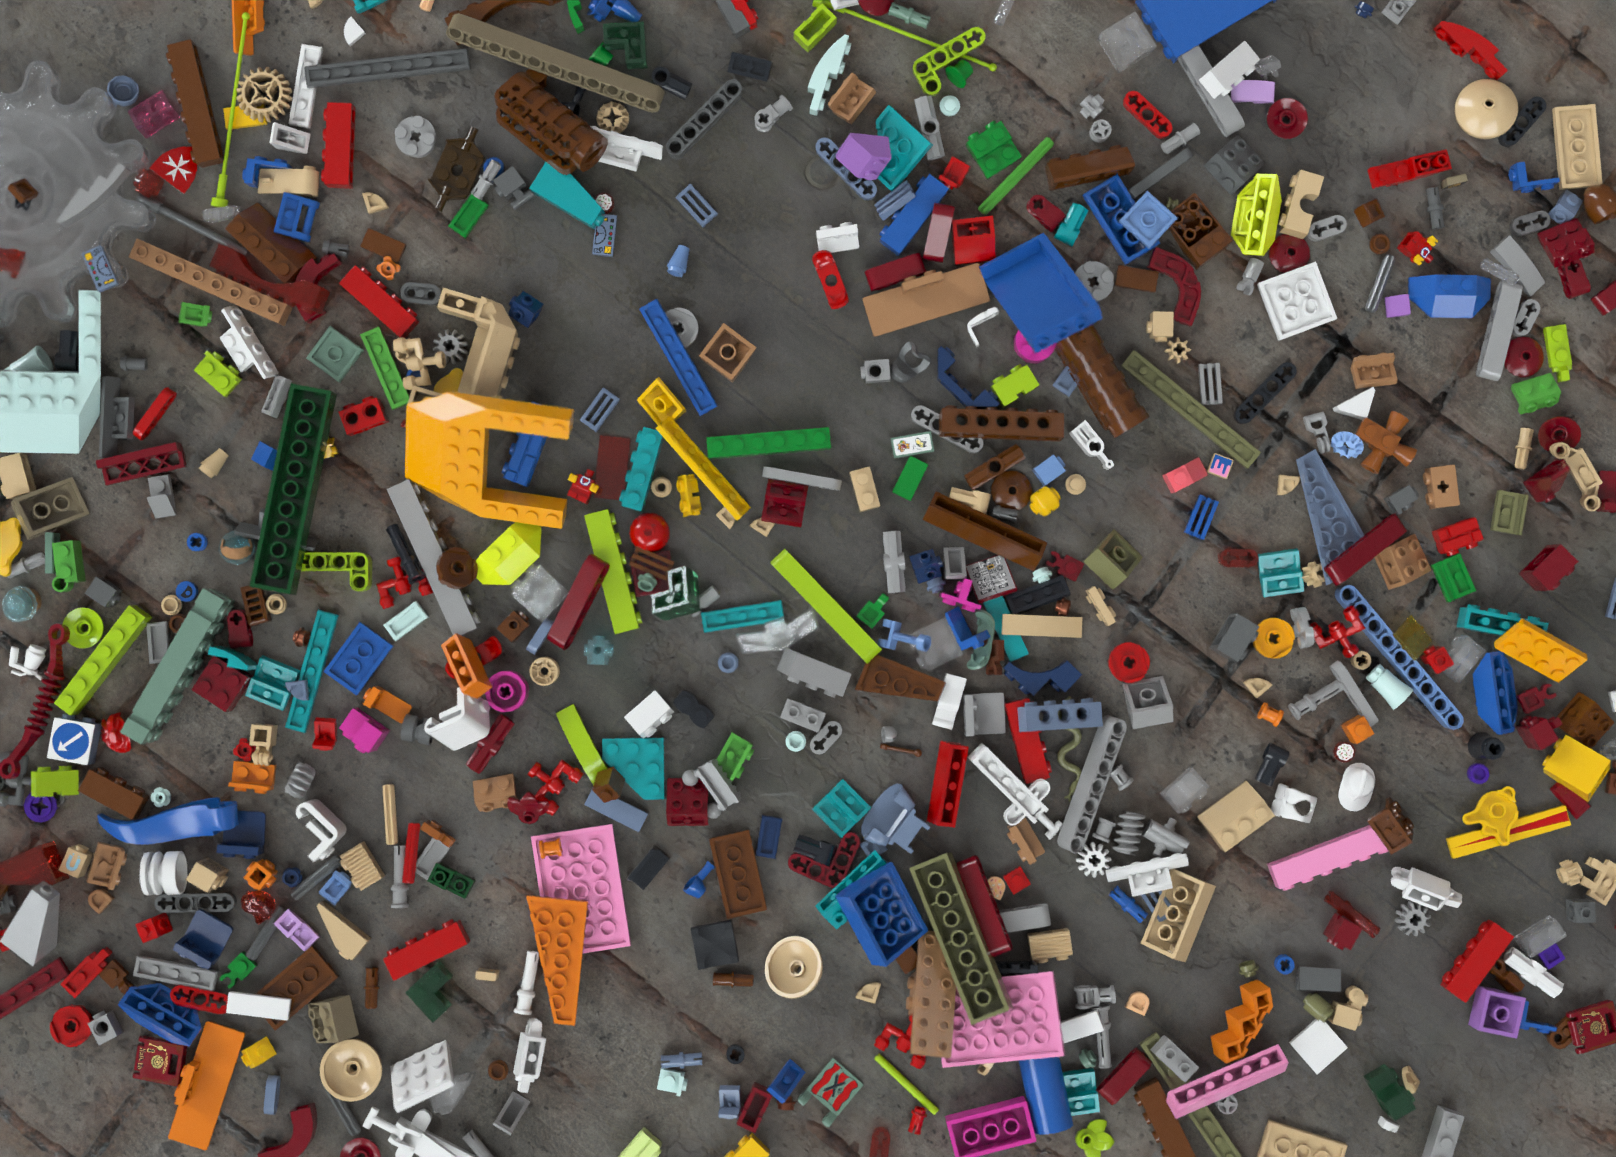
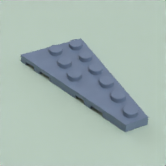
(1329, 514)

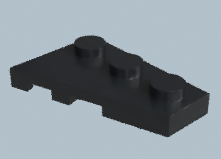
(1019, 967)

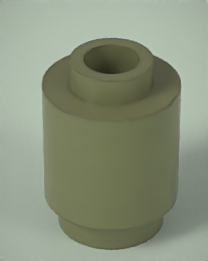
(1318, 1007)

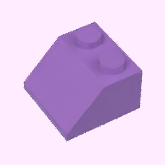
(865, 155)
(1496, 1011)

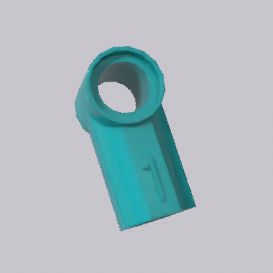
(1069, 229)

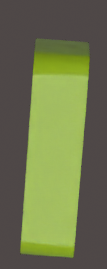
(950, 56)
(350, 565)

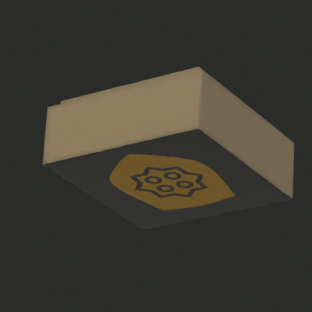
(1454, 181)

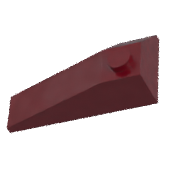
(1547, 481)

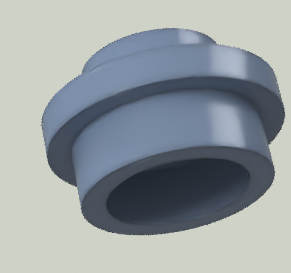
(936, 585)
(728, 662)

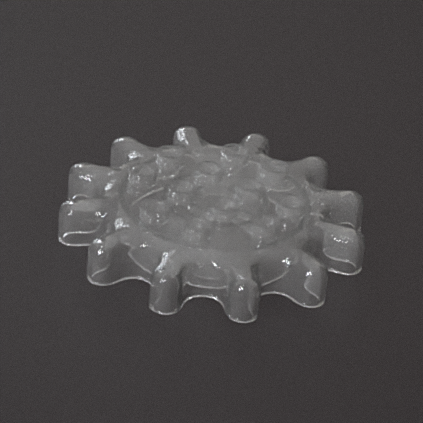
(58, 153)

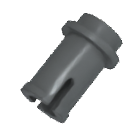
(334, 248)
(133, 363)
(1004, 513)

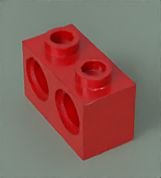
(364, 421)

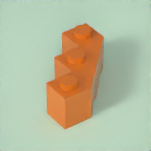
(1243, 1022)

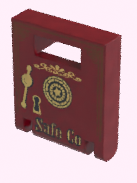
(1591, 1026)
(154, 1061)

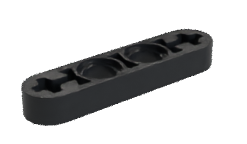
(1264, 393)

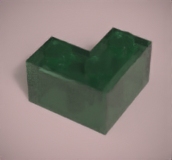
(628, 37)
(680, 598)
(426, 992)
(1391, 1096)

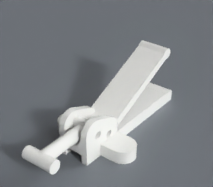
(1025, 800)
(414, 1136)

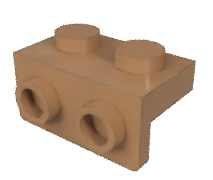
(851, 98)
(1374, 370)
(494, 792)
(1026, 840)
(106, 865)

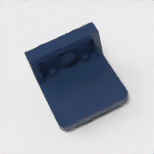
(246, 838)
(204, 939)

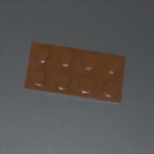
(738, 874)
(300, 982)

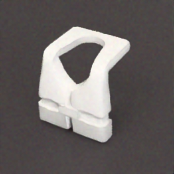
(980, 318)
(1285, 803)

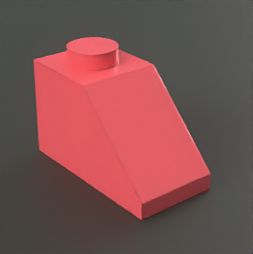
(1185, 475)

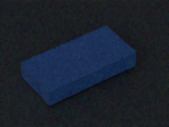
(769, 836)

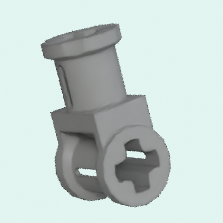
(772, 114)
(1093, 996)

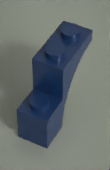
(1030, 683)

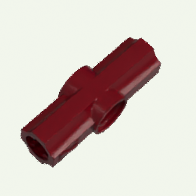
(491, 744)

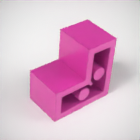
(363, 731)

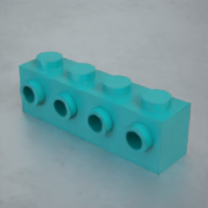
(643, 469)
(1491, 620)
(829, 905)

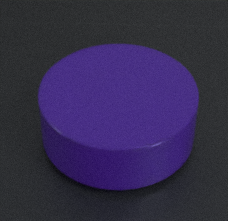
(1478, 773)

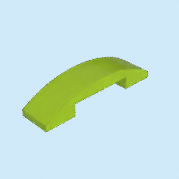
(581, 742)

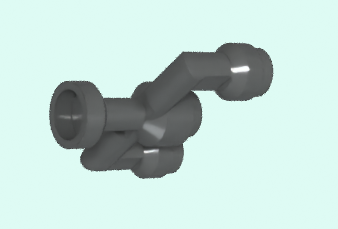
(18, 783)

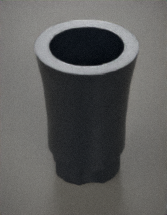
(1479, 747)

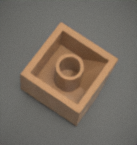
(727, 352)

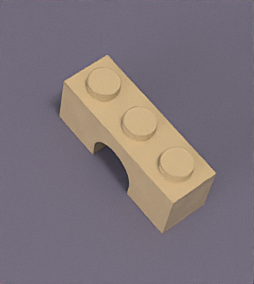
(1295, 220)

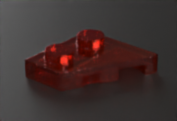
(12, 261)

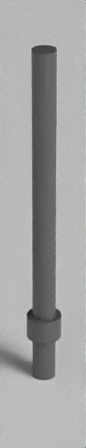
(158, 207)

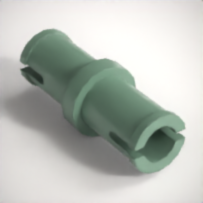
(909, 15)

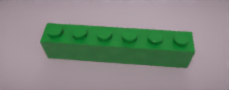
(768, 443)

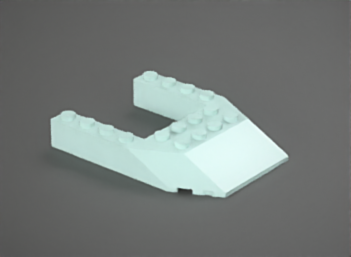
(55, 407)

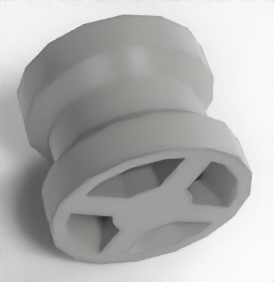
(1102, 127)
(1227, 1106)

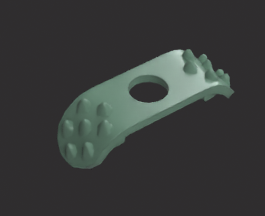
(982, 654)

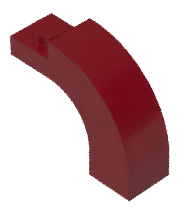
(314, 273)
(304, 1128)

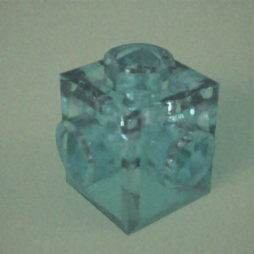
(606, 651)

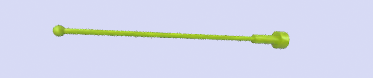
(816, 3)
(219, 201)

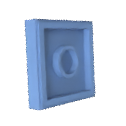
(1148, 219)

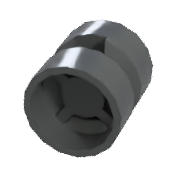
(413, 730)

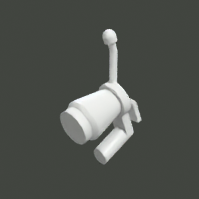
(33, 659)

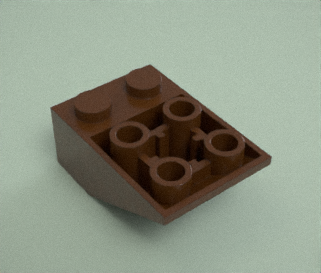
(1198, 232)

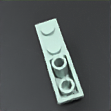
(828, 66)

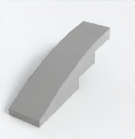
(86, 202)

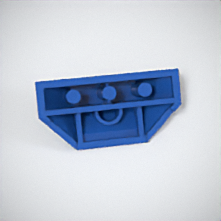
(1449, 294)
(1496, 692)
(155, 1011)

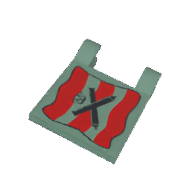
(833, 1088)

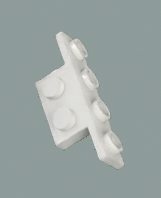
(626, 150)
(244, 344)
(1148, 875)

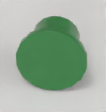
(601, 55)
(959, 73)

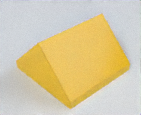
(660, 402)

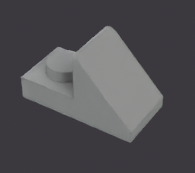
(161, 496)

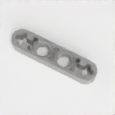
(921, 422)
(801, 478)
(1353, 692)

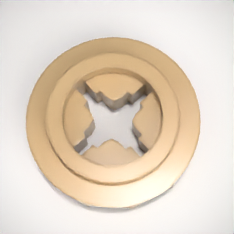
(619, 110)

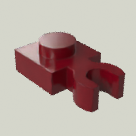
(1067, 566)
(1533, 699)

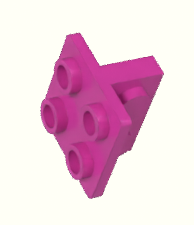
(962, 590)

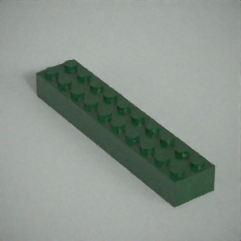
(293, 489)

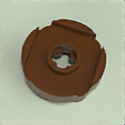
(446, 573)

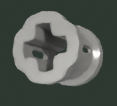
(1118, 773)
(1104, 830)

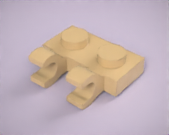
(1104, 613)
(1604, 883)

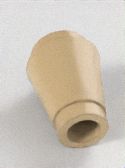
(214, 463)

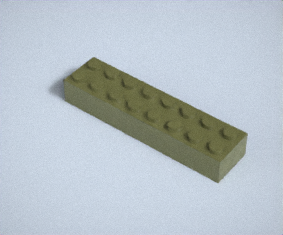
(961, 938)

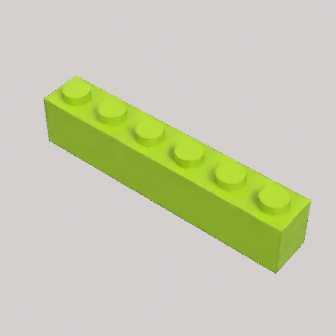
(616, 583)
(103, 660)

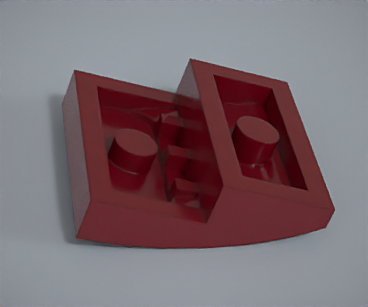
(784, 503)

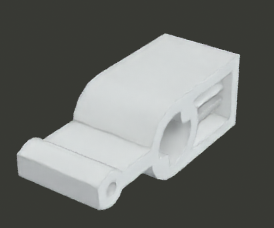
(1083, 436)
(949, 701)

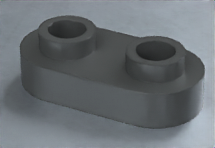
(421, 293)

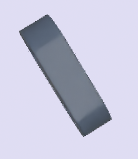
(540, 636)
(272, 1094)

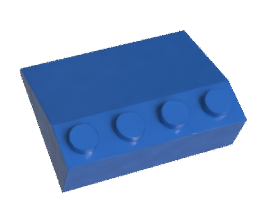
(882, 914)

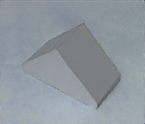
(954, 563)
(511, 1113)

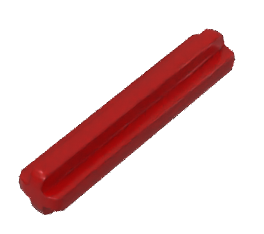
(411, 853)

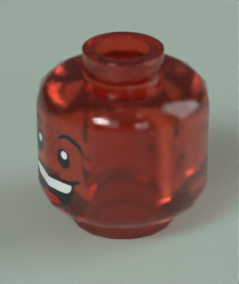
(148, 183)

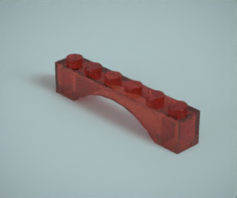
(303, 293)

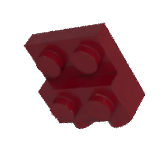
(1566, 242)

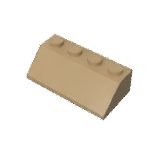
(1177, 932)

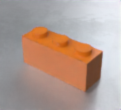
(466, 666)

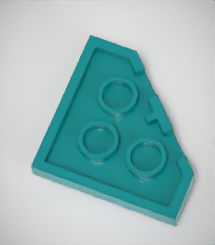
(906, 147)
(639, 763)

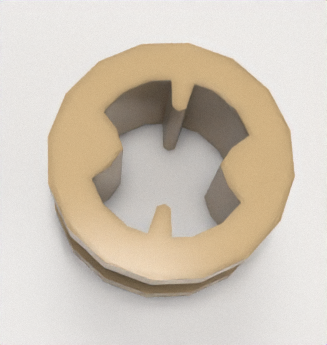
(1363, 665)

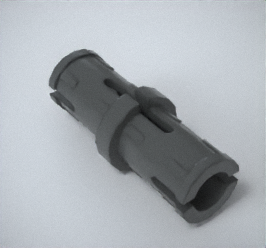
(1435, 208)

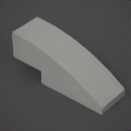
(1516, 260)

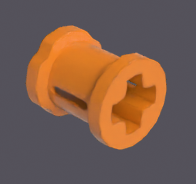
(1270, 714)
(550, 848)

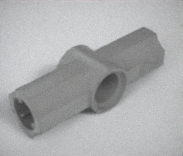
(926, 114)
(894, 561)

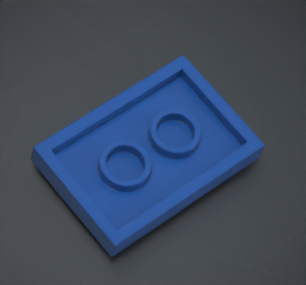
(358, 658)

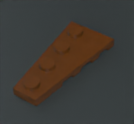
(895, 679)

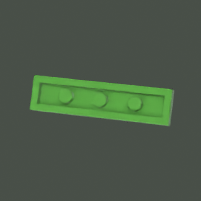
(385, 367)

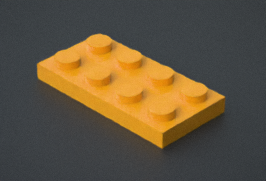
(1540, 650)

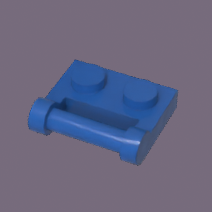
(289, 215)

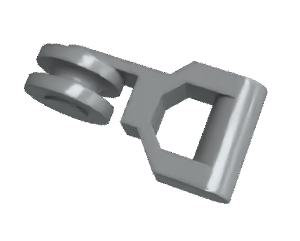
(1324, 443)

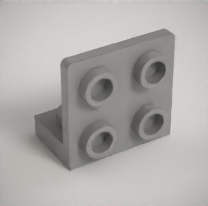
(984, 713)

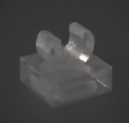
(1268, 65)

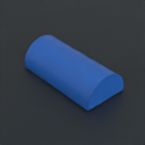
(1109, 204)
(1046, 1095)

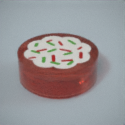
(605, 201)
(1344, 751)

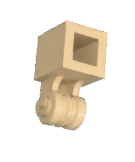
(263, 737)
(1349, 1013)

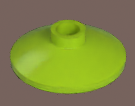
(75, 622)

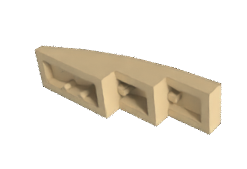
(1041, 625)

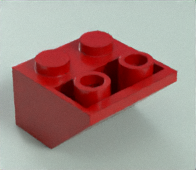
(973, 240)

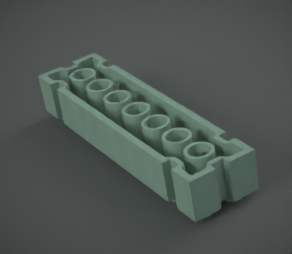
(178, 666)

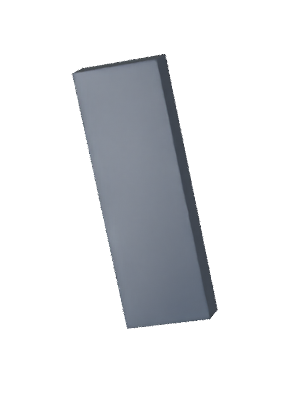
(618, 811)

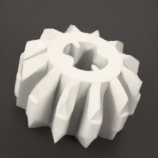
(1097, 852)

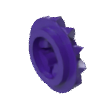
(34, 813)

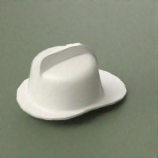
(1356, 787)

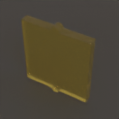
(1412, 637)

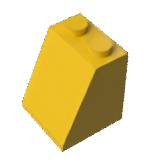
(1576, 767)

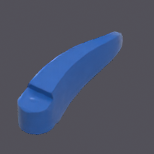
(187, 820)

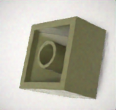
(1113, 559)

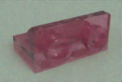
(153, 114)

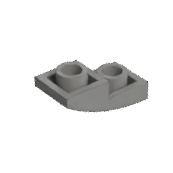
(1396, 9)

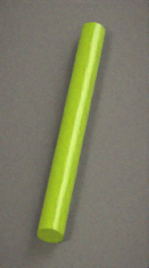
(906, 1084)

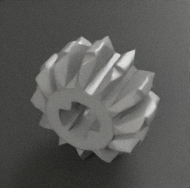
(456, 341)
(300, 780)
(1418, 922)

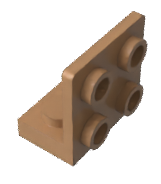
(1402, 562)

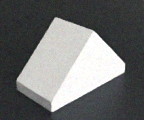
(289, 139)
(1358, 405)

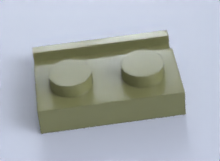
(1509, 512)

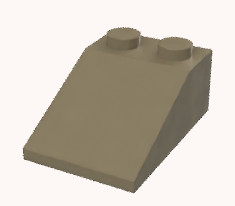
(49, 508)

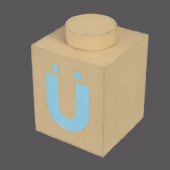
(76, 861)

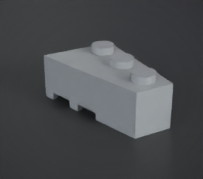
(813, 673)

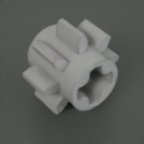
(1092, 106)

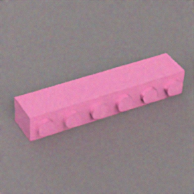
(1325, 857)
(1226, 1081)

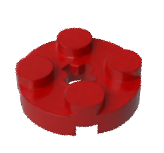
(1139, 667)
(67, 1036)

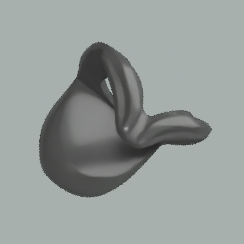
(901, 371)

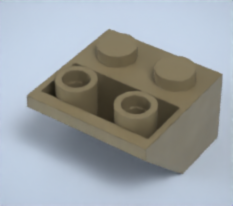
(333, 1019)

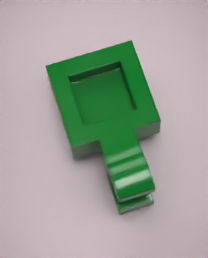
(872, 613)

